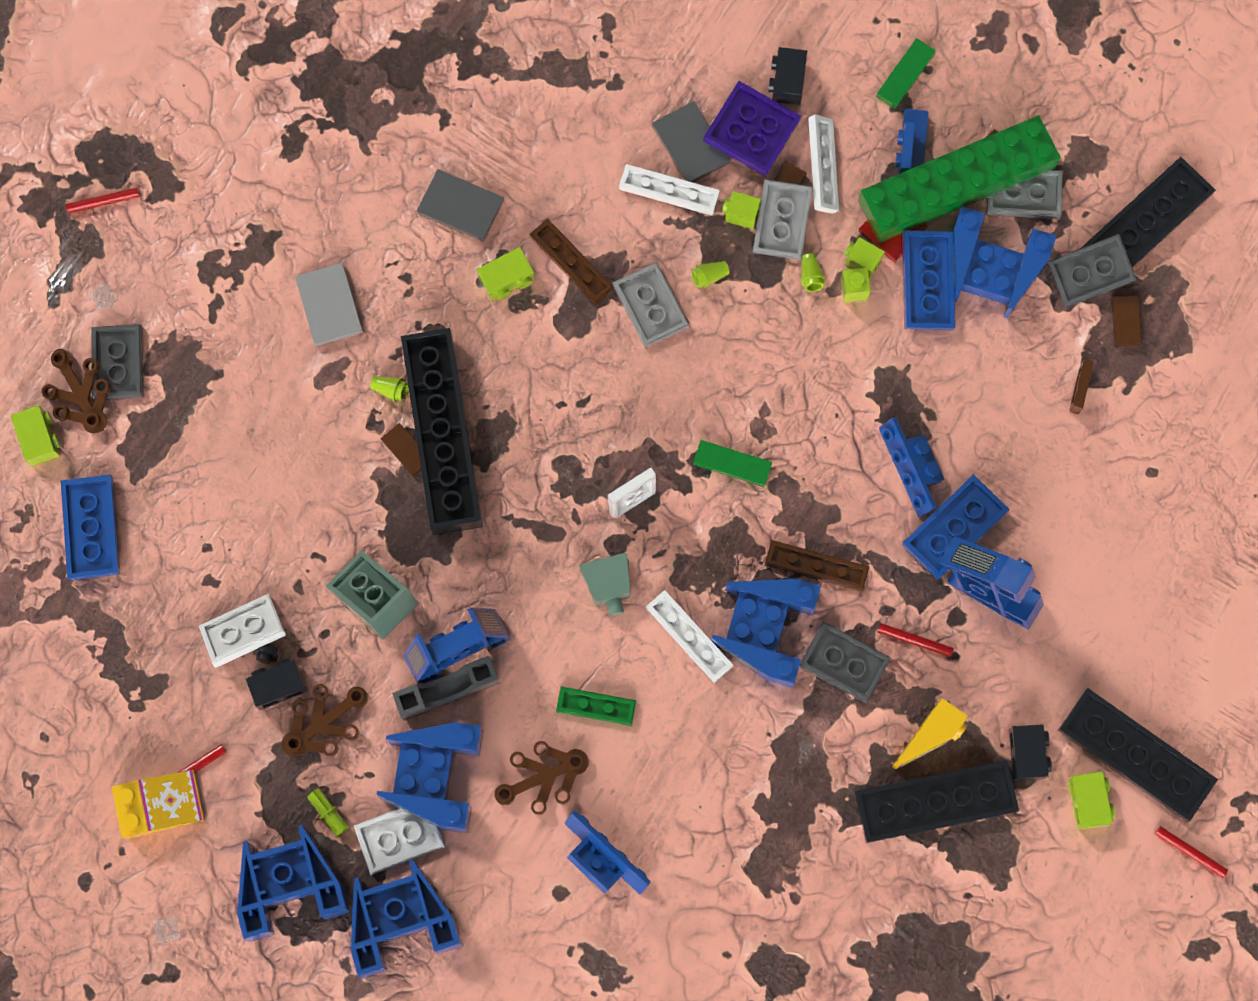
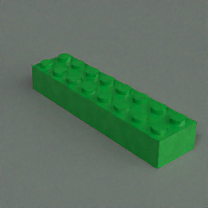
(958, 178)

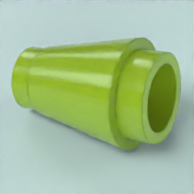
(709, 273)
(811, 273)
(390, 387)

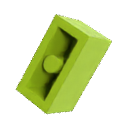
(506, 274)
(35, 435)
(1091, 800)

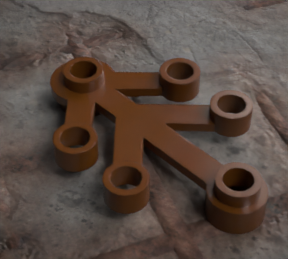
(79, 394)
(321, 724)
(545, 775)

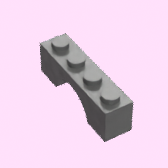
(445, 690)

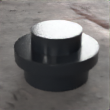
(266, 654)

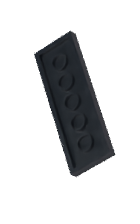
(1157, 210)
(1137, 755)
(936, 801)

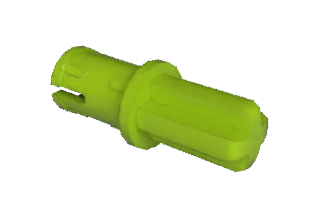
(328, 812)

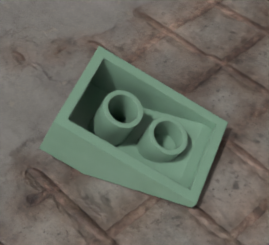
(372, 594)

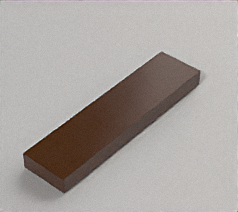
(571, 261)
(817, 565)

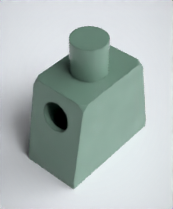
(608, 582)

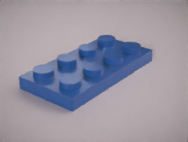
(928, 280)
(965, 514)
(90, 527)

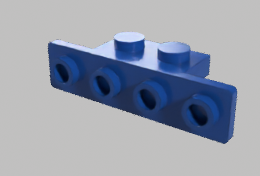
(912, 140)
(914, 464)
(600, 859)

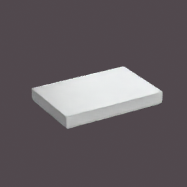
(632, 493)
(242, 630)
(396, 839)

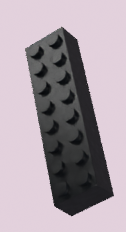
(441, 431)

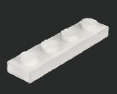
(823, 164)
(669, 189)
(689, 636)

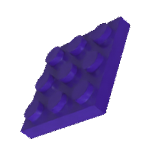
(752, 128)

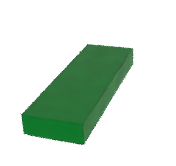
(906, 73)
(732, 463)
(596, 706)

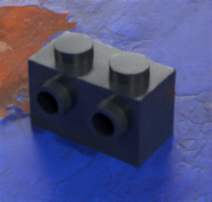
(789, 75)
(276, 684)
(1029, 752)

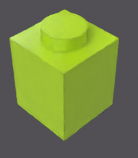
(741, 209)
(863, 255)
(855, 285)

